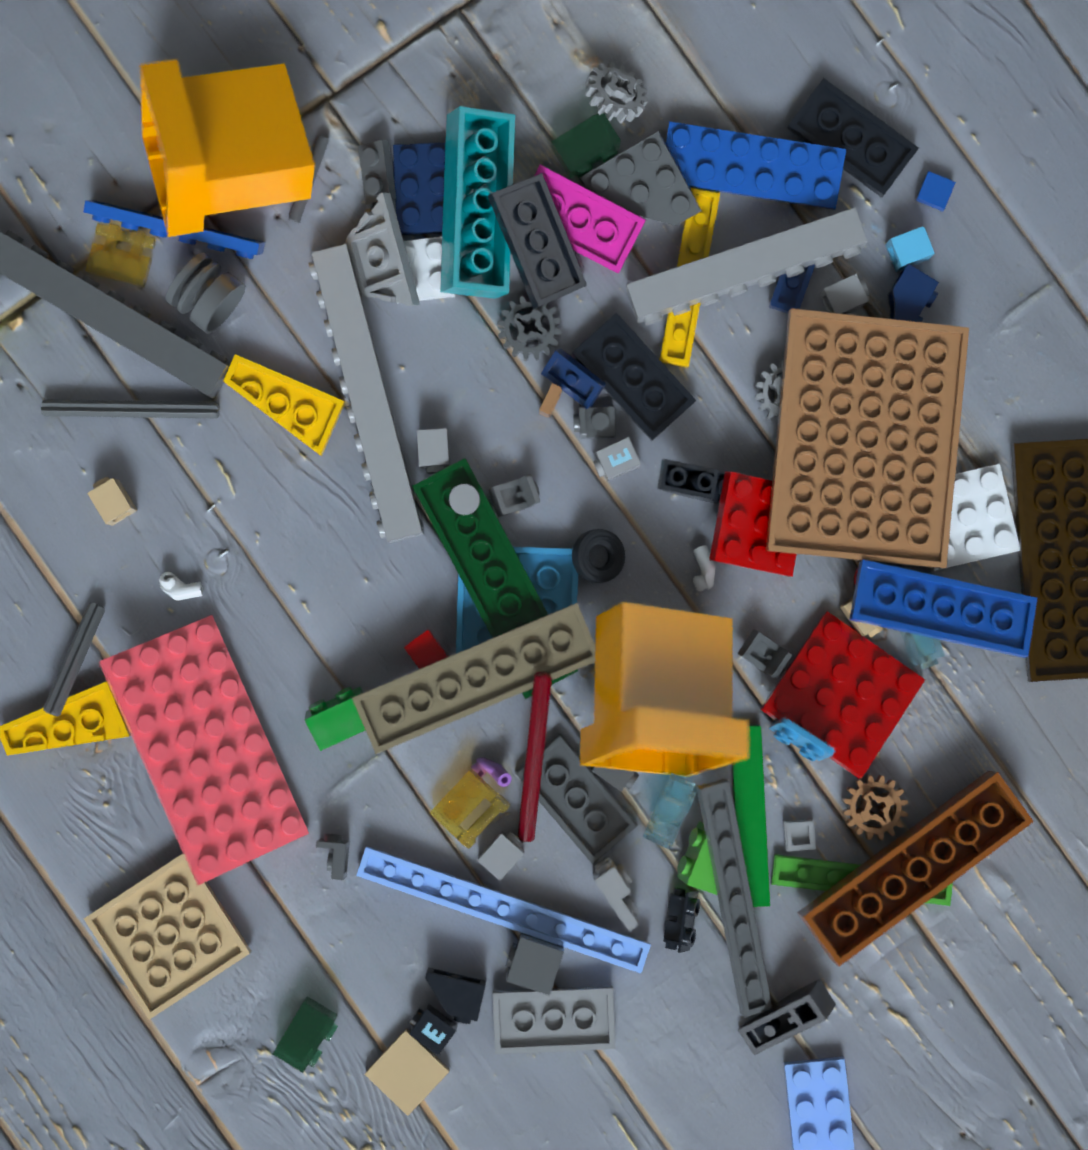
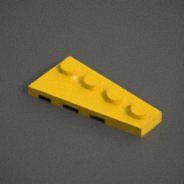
(292, 404)
(84, 719)

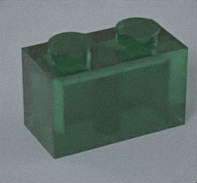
(586, 145)
(305, 1034)

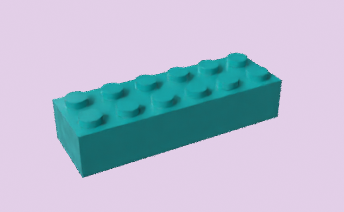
(476, 164)

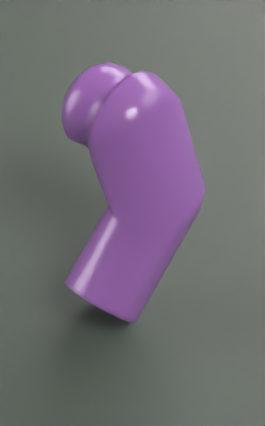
(496, 770)

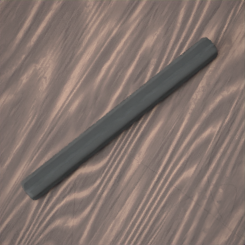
(125, 408)

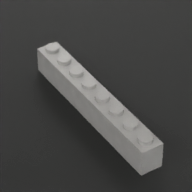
(746, 265)

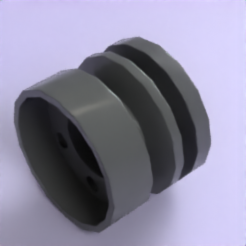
(205, 293)

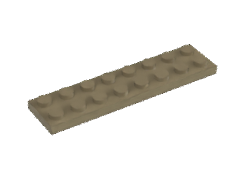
(475, 678)

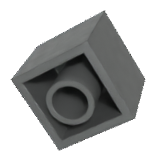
(534, 963)

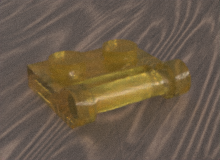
(462, 801)

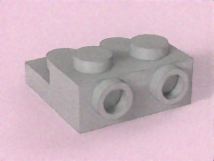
(614, 885)

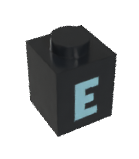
(432, 1028)

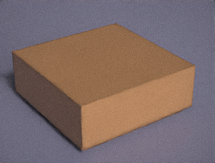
(550, 400)

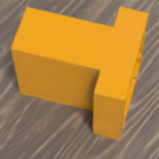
(222, 142)
(663, 693)

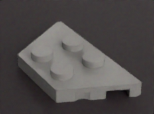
(381, 256)

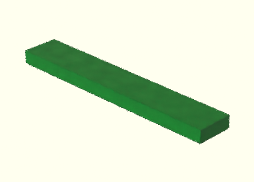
(751, 817)

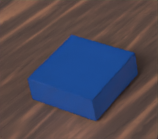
(935, 191)

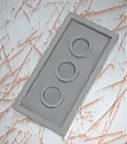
(554, 1023)

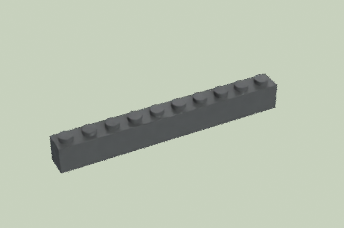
(110, 316)

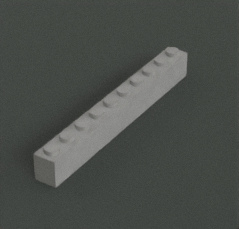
(367, 394)

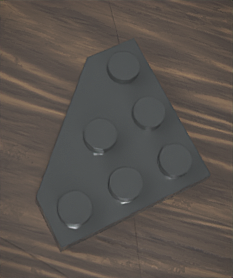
(645, 182)

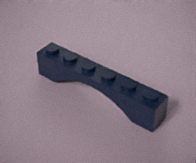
(911, 294)

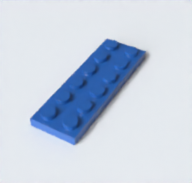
(757, 165)
(943, 608)

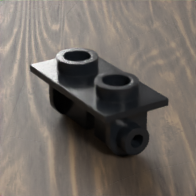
(686, 909)

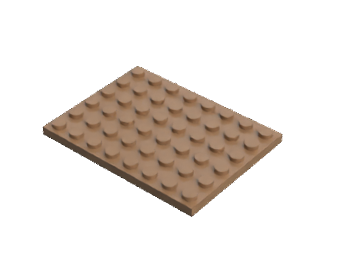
(867, 438)

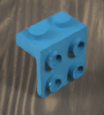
(809, 745)

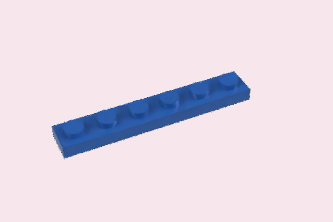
(132, 219)

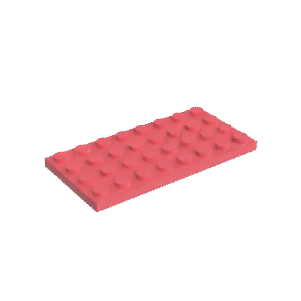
(204, 749)

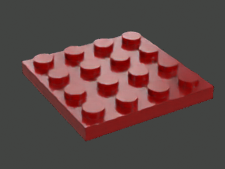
(844, 693)

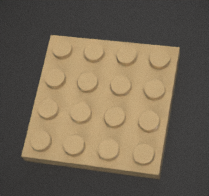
(167, 936)

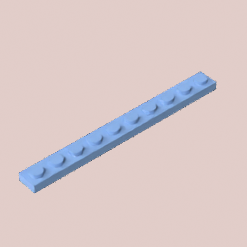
(503, 909)

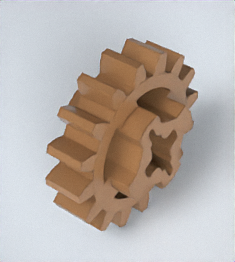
(886, 799)

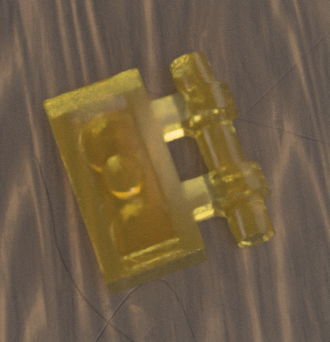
(120, 264)

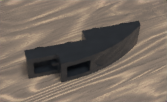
(691, 481)

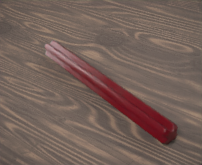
(534, 756)

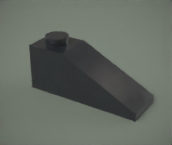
(788, 1017)

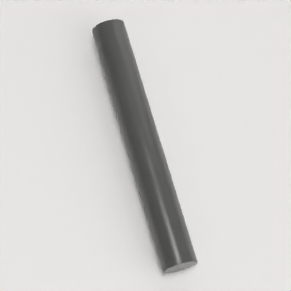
(317, 154)

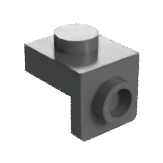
(515, 495)
(764, 654)

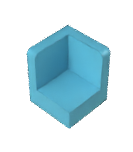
(909, 248)

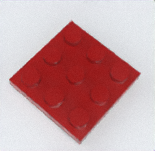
(743, 527)

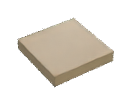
(407, 1072)

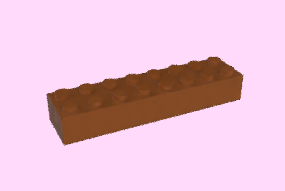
(915, 867)

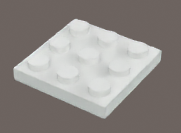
(980, 518)

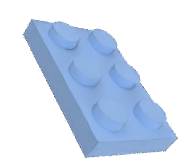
(819, 1104)

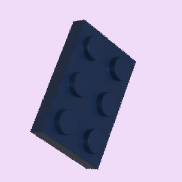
(419, 187)

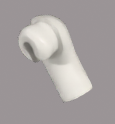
(707, 567)
(177, 589)

